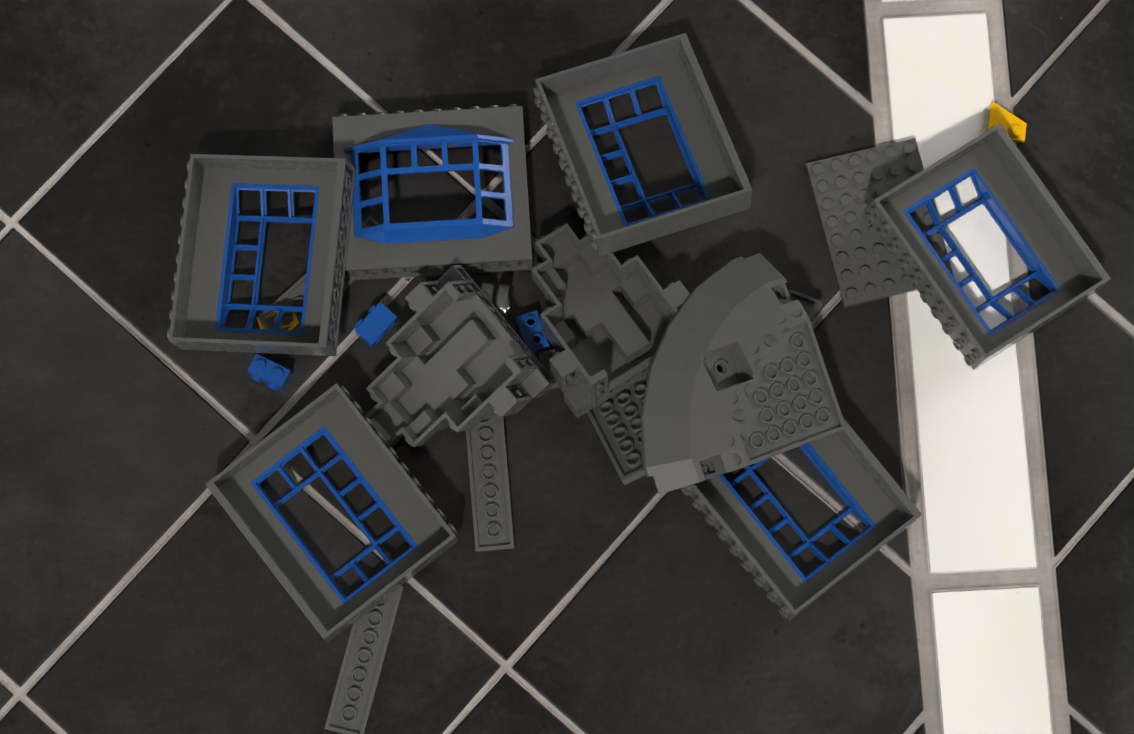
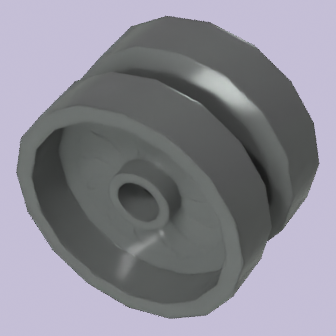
(501, 300)

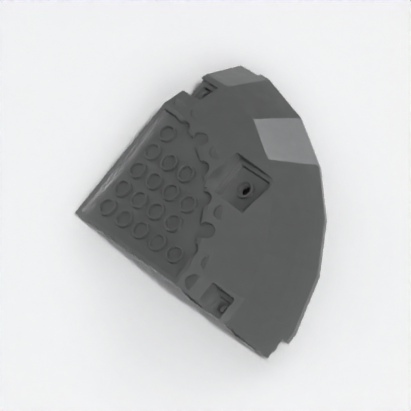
(762, 401)

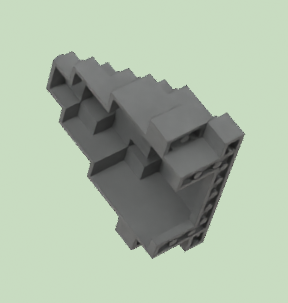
(599, 317)
(452, 364)

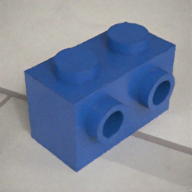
(375, 325)
(531, 332)
(269, 372)

